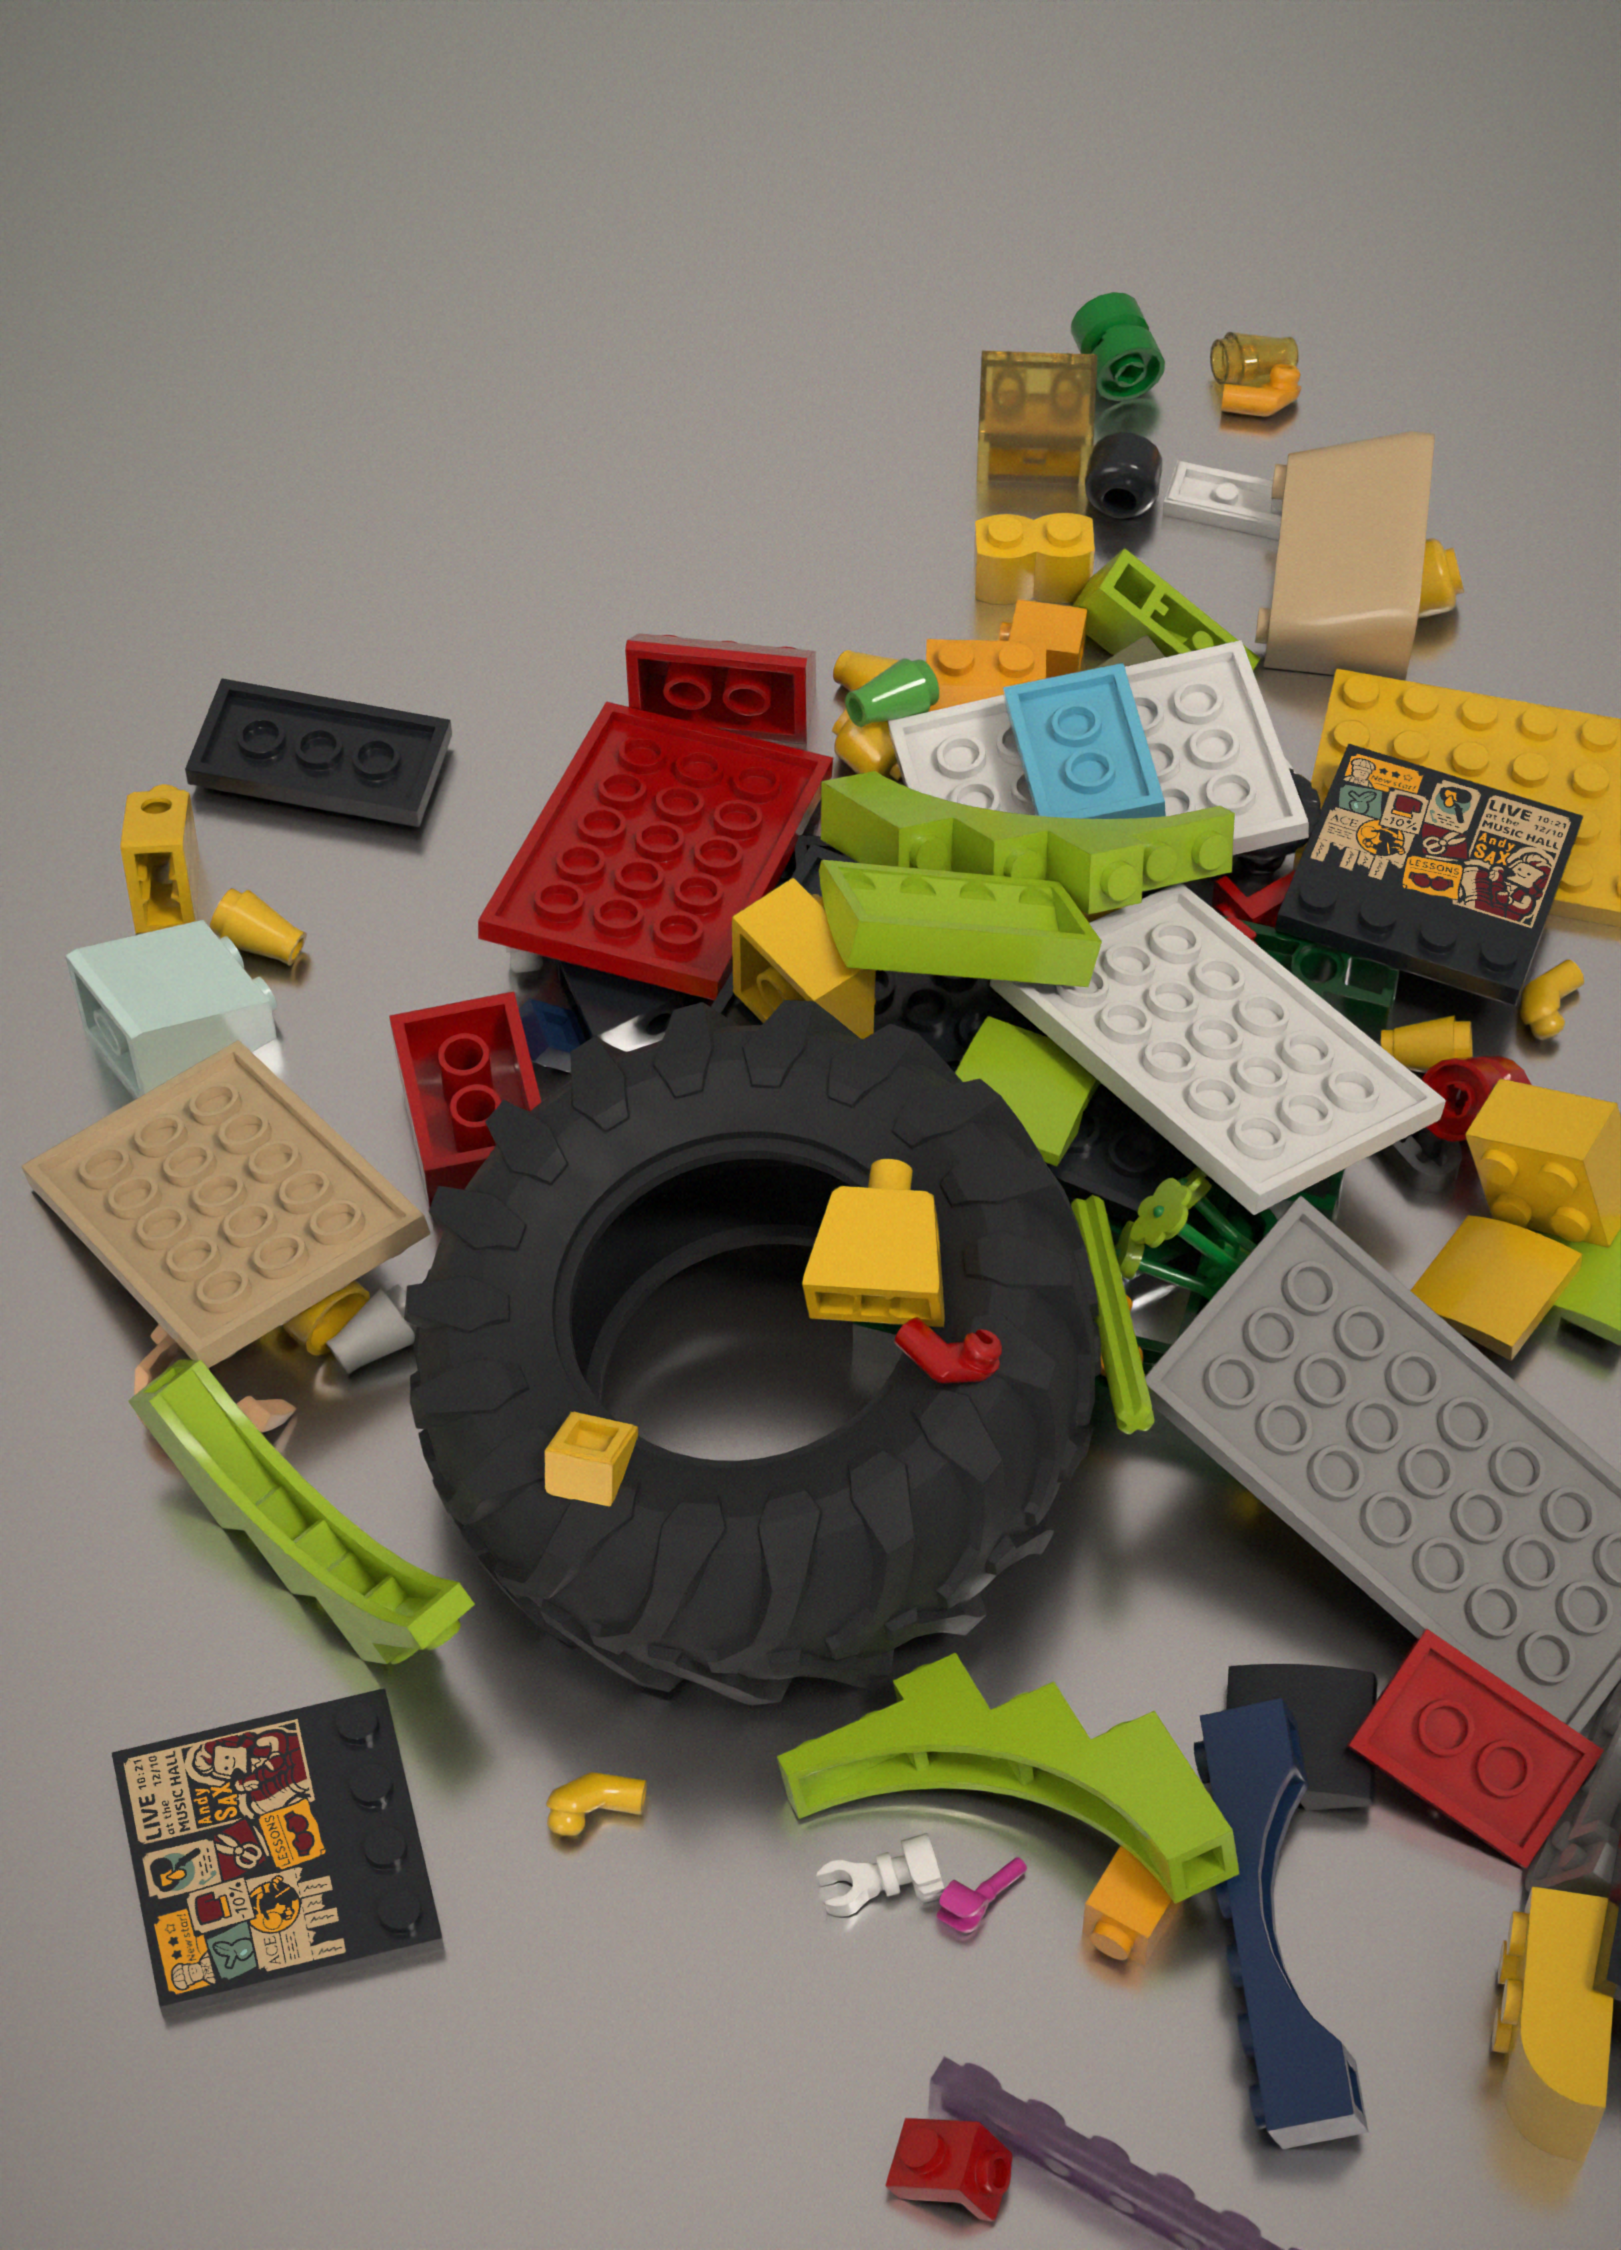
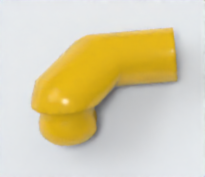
(1543, 995)
(591, 1792)

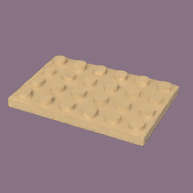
(224, 1203)

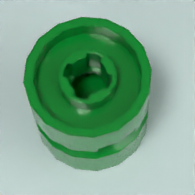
(1125, 348)

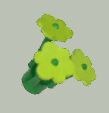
(1166, 1216)

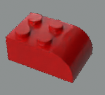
(454, 1074)

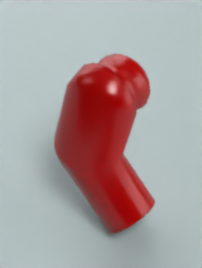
(950, 1362)

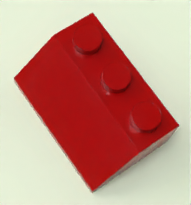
(724, 684)

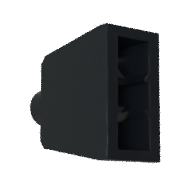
(616, 1007)

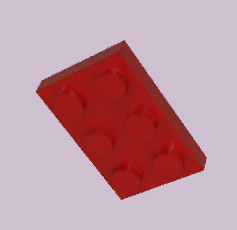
(1475, 1748)

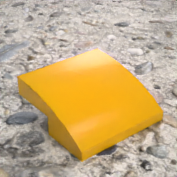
(1497, 1282)

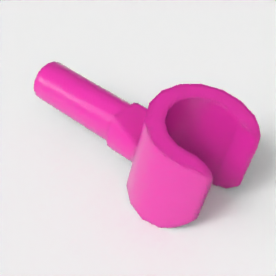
(965, 1908)

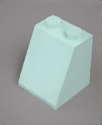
(168, 1001)

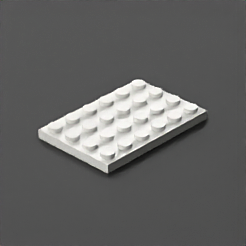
(1202, 731)
(1227, 1051)

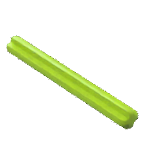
(1116, 1330)

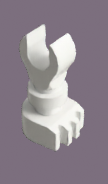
(868, 1879)

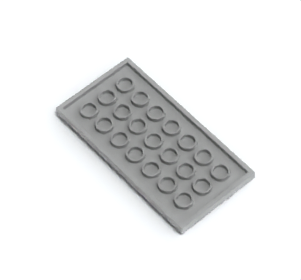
(1407, 1461)

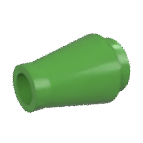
(896, 693)

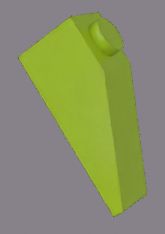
(1132, 601)

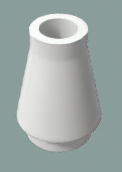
(374, 1331)

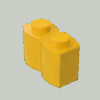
(1032, 557)

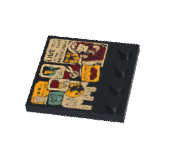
(1430, 874)
(275, 1852)

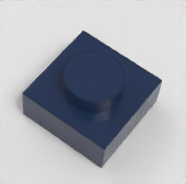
(550, 1033)

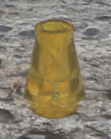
(1249, 357)

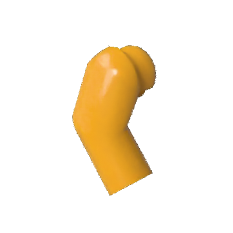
(1266, 399)

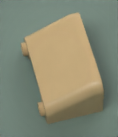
(1349, 556)

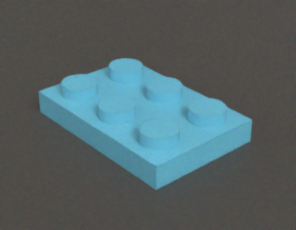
(1084, 746)

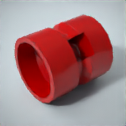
(1465, 1087)

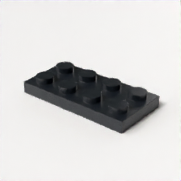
(319, 752)

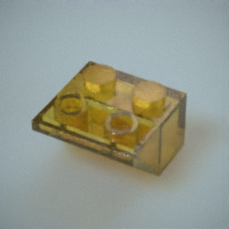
(1036, 417)

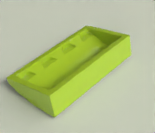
(957, 924)

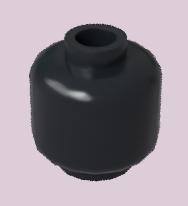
(1123, 475)

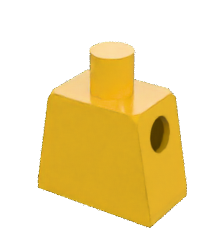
(155, 833)
(877, 1253)

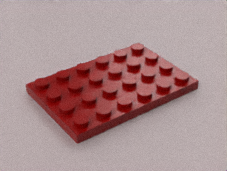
(655, 849)

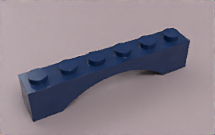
(1304, 2072)

